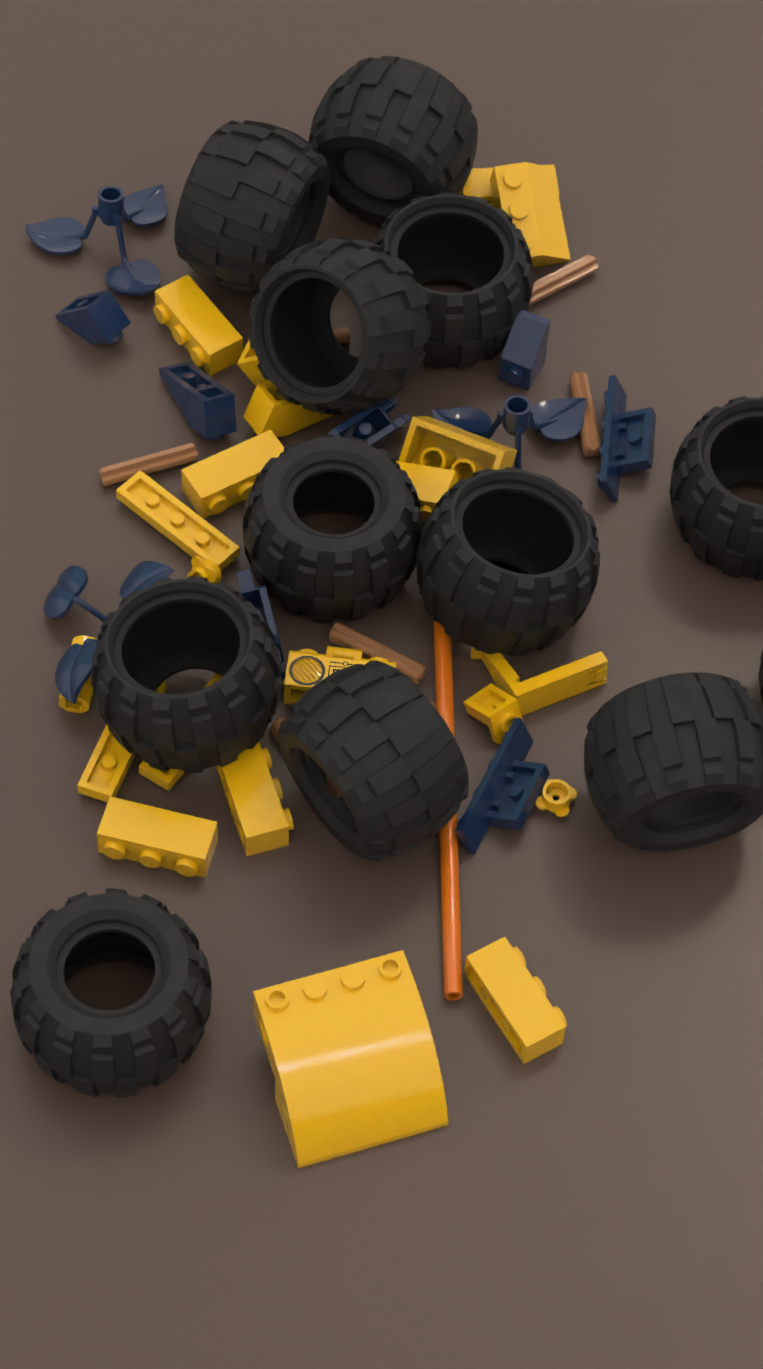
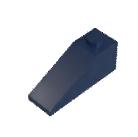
(201, 399)

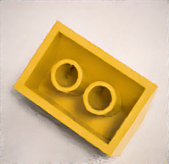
(532, 200)
(452, 448)

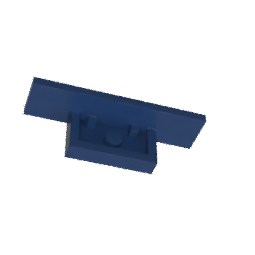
(626, 439)
(505, 791)

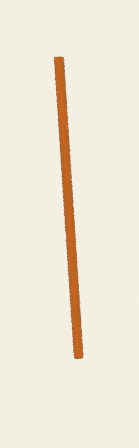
(448, 837)

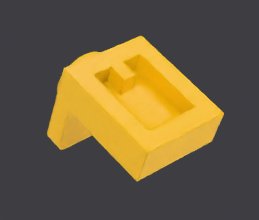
(494, 709)

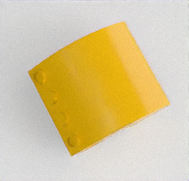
(351, 1058)

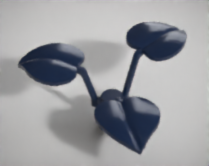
(143, 208)
(555, 419)
(76, 662)

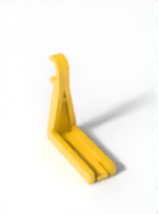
(548, 686)

